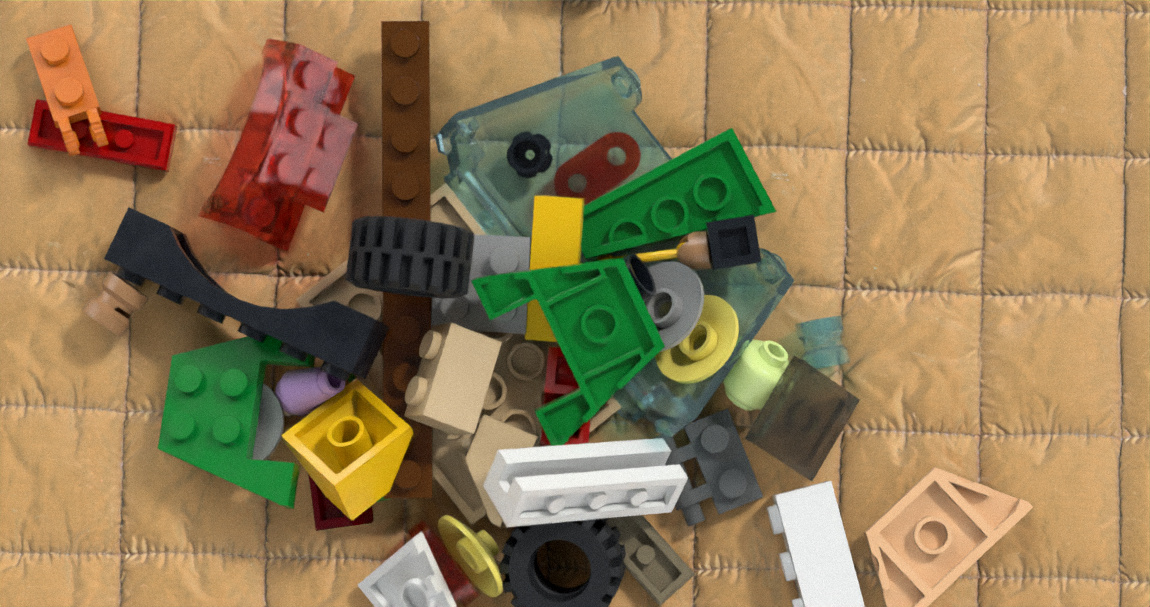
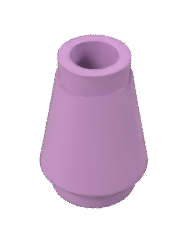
(306, 389)

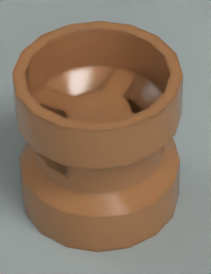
(115, 304)

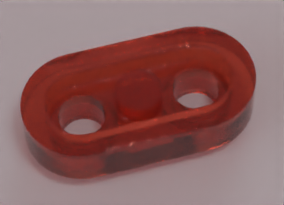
(596, 169)
(456, 579)

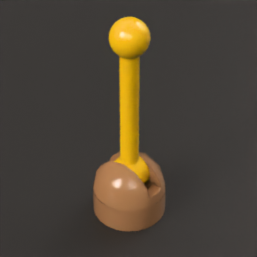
(690, 251)

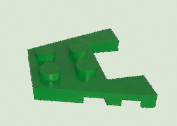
(596, 323)
(215, 414)

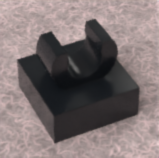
(733, 242)

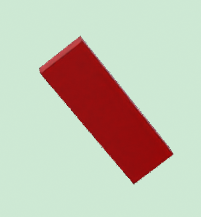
(129, 138)

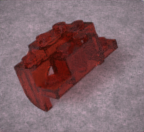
(287, 146)

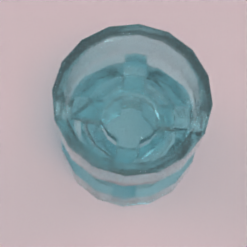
(823, 342)

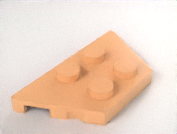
(937, 535)

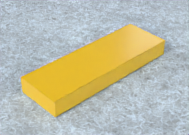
(553, 243)

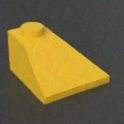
(351, 447)

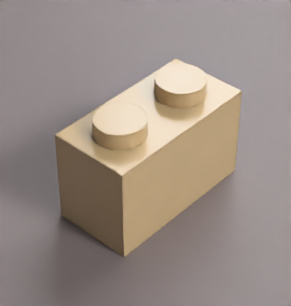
(451, 378)

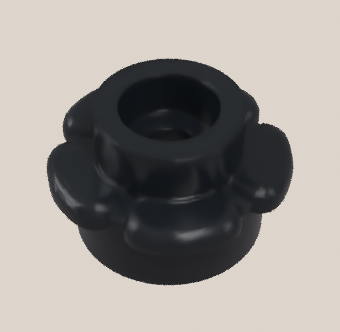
(517, 154)

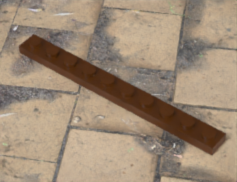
(406, 195)

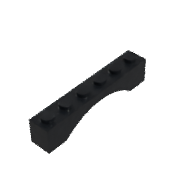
(328, 331)

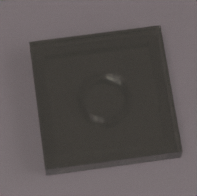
(802, 418)

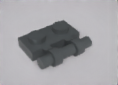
(721, 462)

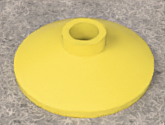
(705, 347)
(473, 553)

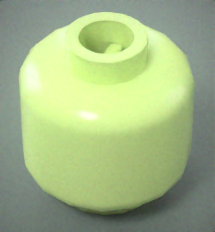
(756, 374)

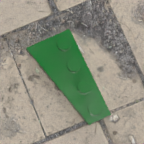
(676, 198)

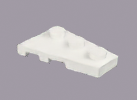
(408, 579)

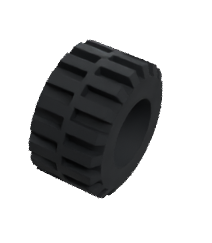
(410, 257)
(534, 590)

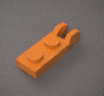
(66, 84)

